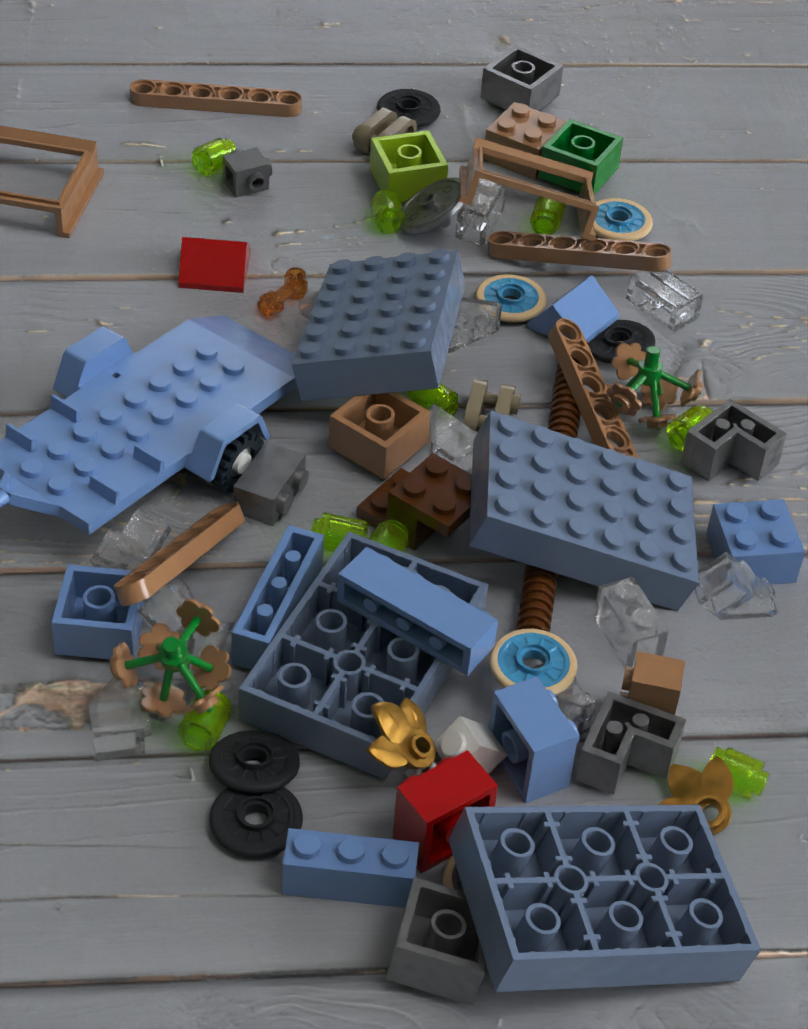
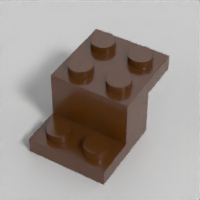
(423, 500)

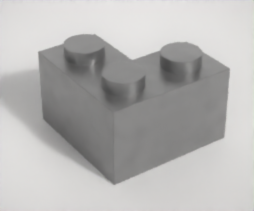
(734, 438)
(631, 736)

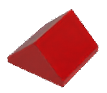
(213, 264)

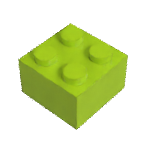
(406, 162)

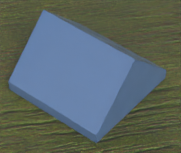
(584, 305)

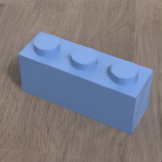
(348, 867)

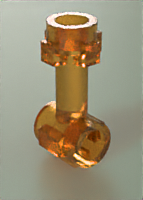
(294, 288)

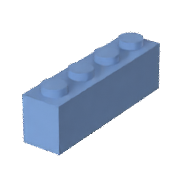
(278, 592)
(417, 610)

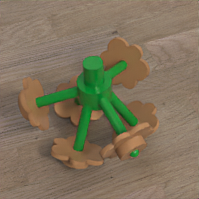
(657, 386)
(169, 652)

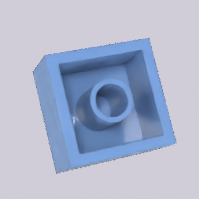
(760, 536)
(90, 616)
(535, 737)

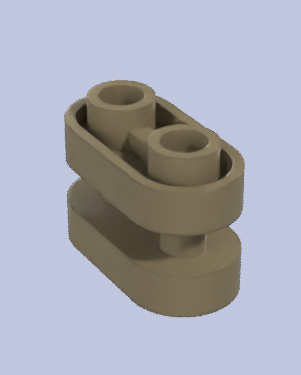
(381, 123)
(505, 403)

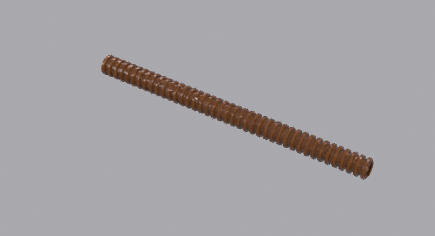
(540, 584)

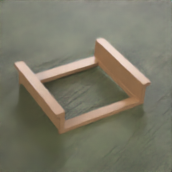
(79, 187)
(584, 204)

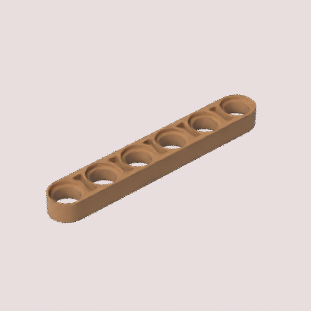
(215, 98)
(579, 251)
(590, 375)
(178, 554)

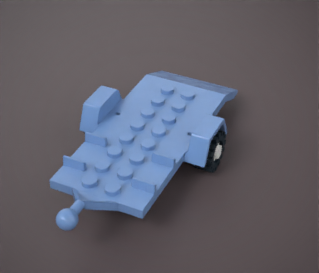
(144, 418)

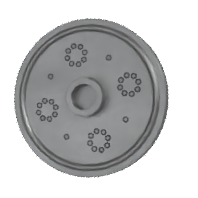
(432, 206)

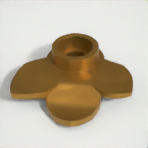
(401, 730)
(705, 789)

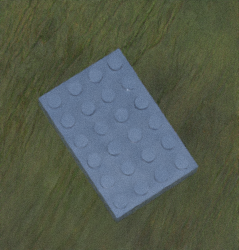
(380, 326)
(582, 510)
(335, 664)
(600, 896)

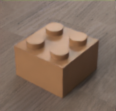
(522, 130)
(379, 431)

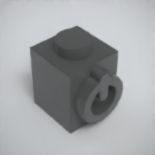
(246, 171)

